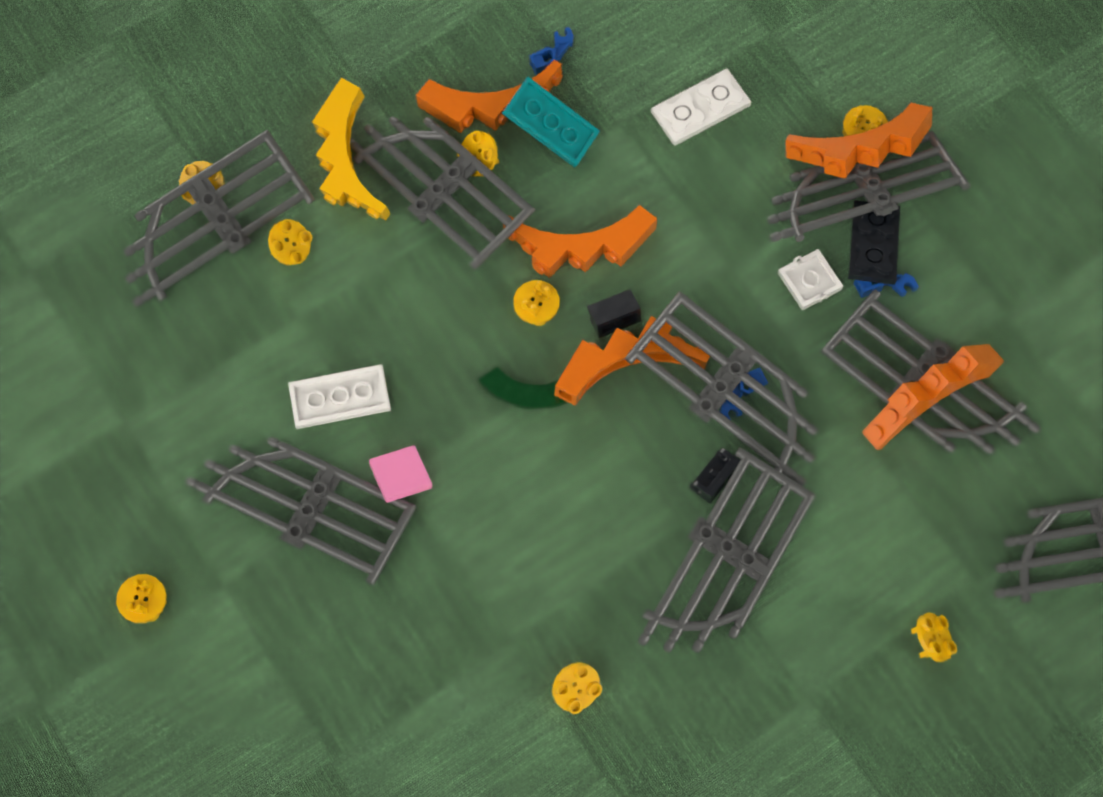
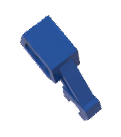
(561, 46)
(865, 288)
(759, 376)

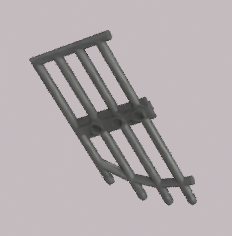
(445, 185)
(869, 186)
(216, 211)
(935, 353)
(726, 380)
(312, 505)
(1041, 534)
(732, 551)

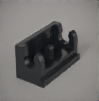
(614, 312)
(715, 475)

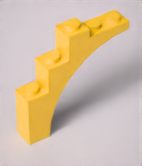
(335, 125)

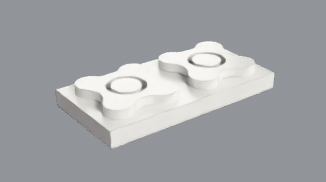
(700, 107)
(339, 396)

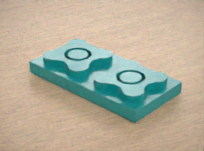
(551, 122)

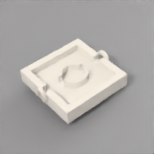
(810, 279)

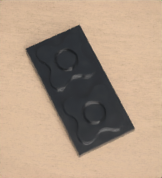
(874, 247)

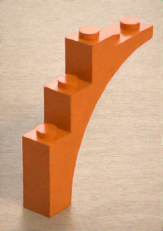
(460, 108)
(869, 148)
(584, 249)
(593, 363)
(914, 398)

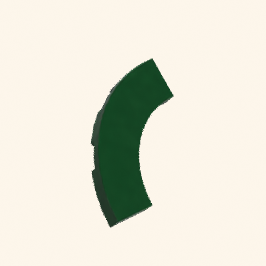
(520, 394)

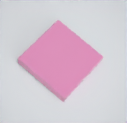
(400, 474)

